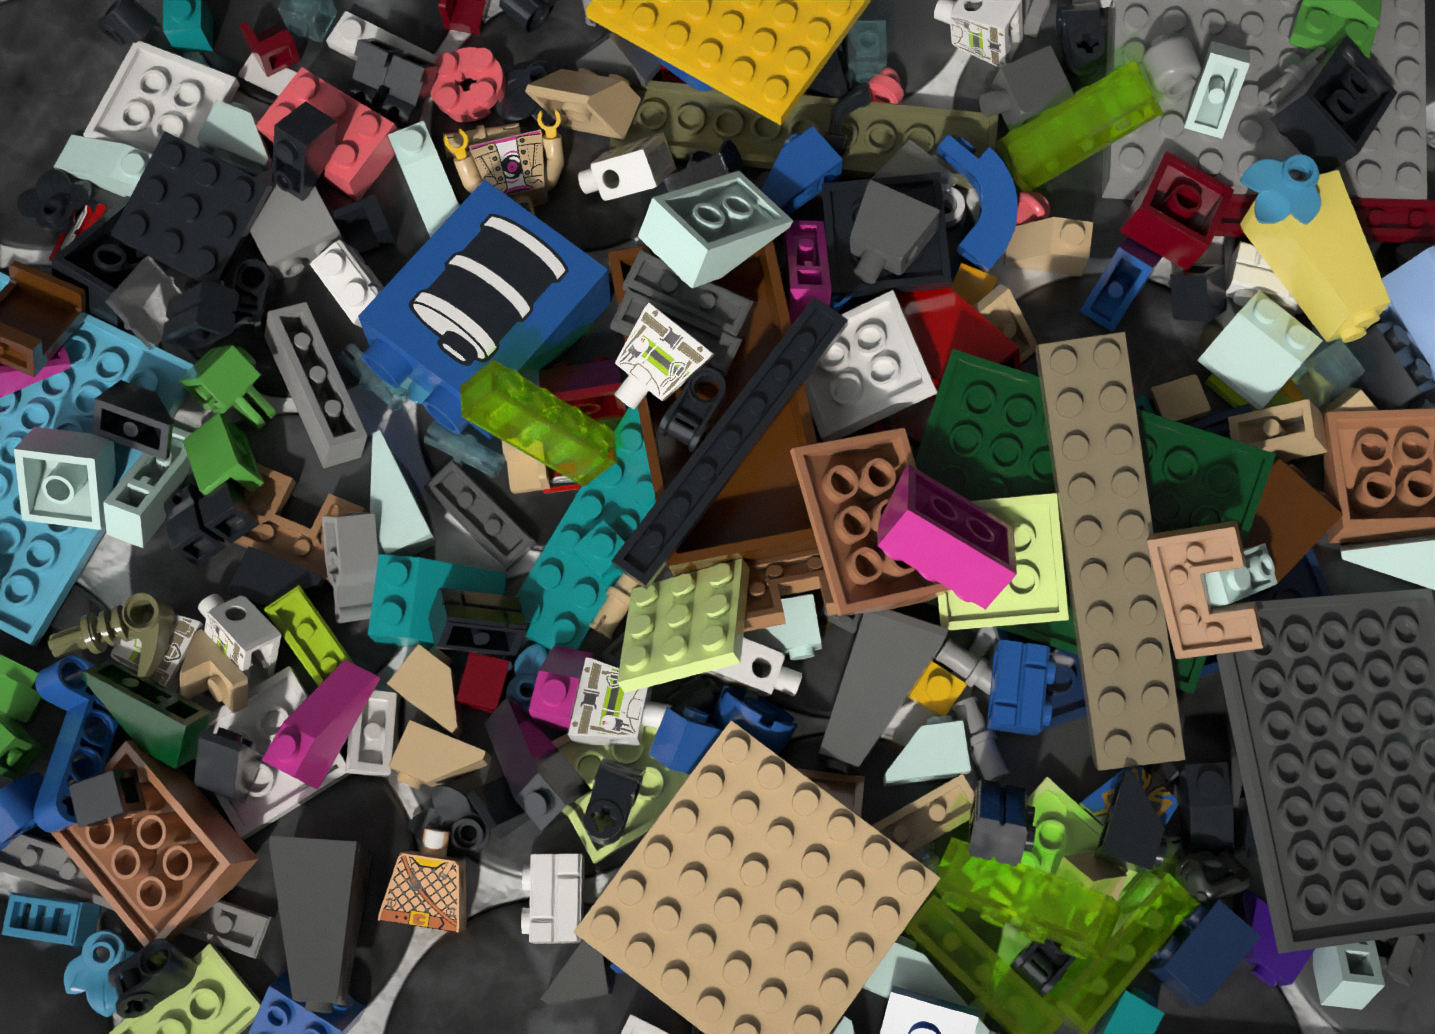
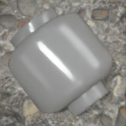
(1172, 65)

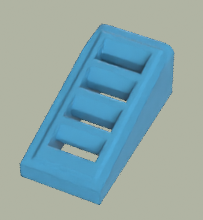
(77, 922)

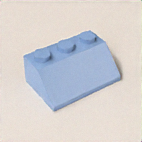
(1413, 304)

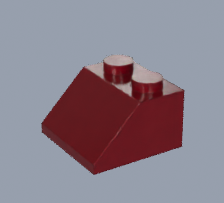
(1177, 211)
(587, 386)

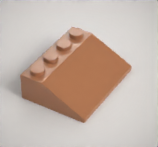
(1381, 473)
(845, 495)
(162, 862)

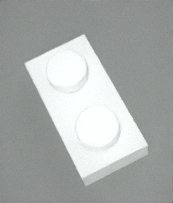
(372, 737)

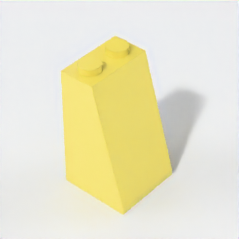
(1325, 263)

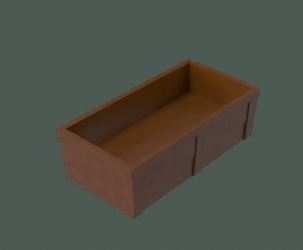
(762, 504)

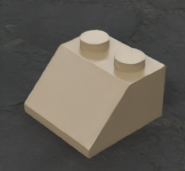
(587, 101)

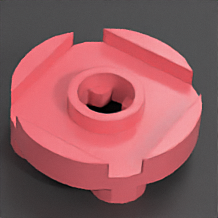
(463, 65)

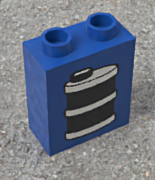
(481, 292)

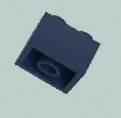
(1202, 952)

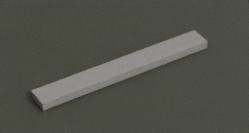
(52, 867)

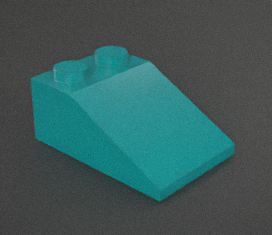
(407, 590)

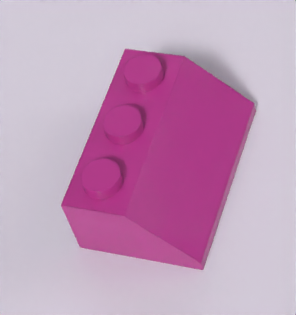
(947, 538)

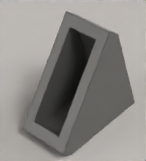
(620, 57)
(580, 978)

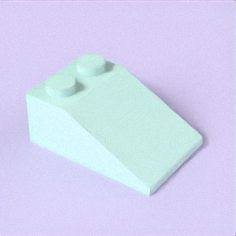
(711, 227)

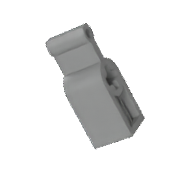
(351, 562)

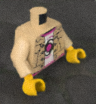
(516, 165)

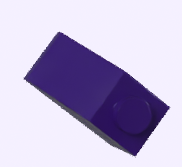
(1263, 956)

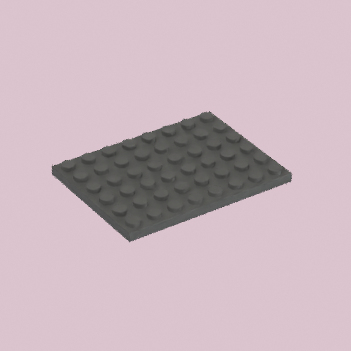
(1340, 764)

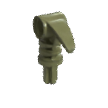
(123, 623)

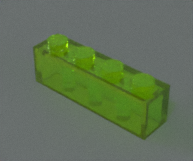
(1079, 127)
(537, 423)
(1028, 899)
(1147, 919)
(980, 971)

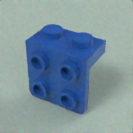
(286, 1016)

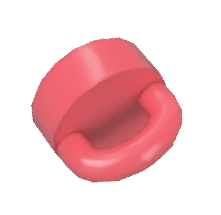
(886, 87)
(1031, 207)

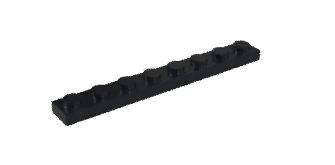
(729, 443)

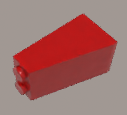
(947, 322)

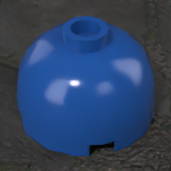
(757, 717)

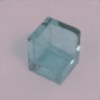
(1328, 373)

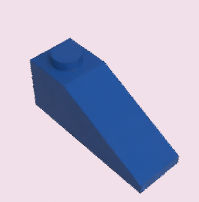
(801, 170)

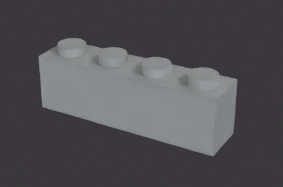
(315, 385)

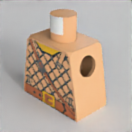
(427, 887)

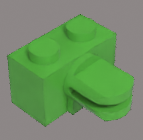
(226, 380)

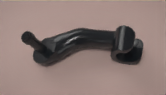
(857, 98)

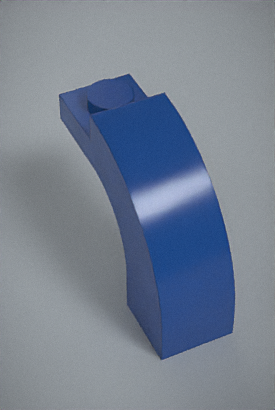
(996, 201)

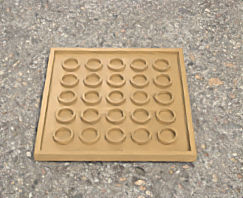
(756, 898)

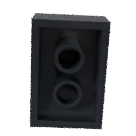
(1334, 106)
(99, 263)

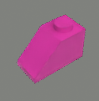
(557, 688)

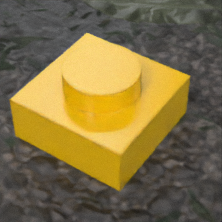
(937, 690)

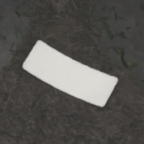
(275, 83)

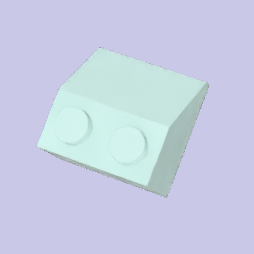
(1259, 350)
(64, 477)

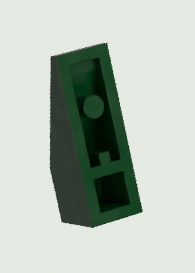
(150, 713)

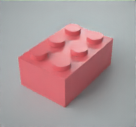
(361, 133)

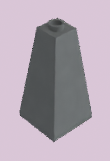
(880, 675)
(320, 912)

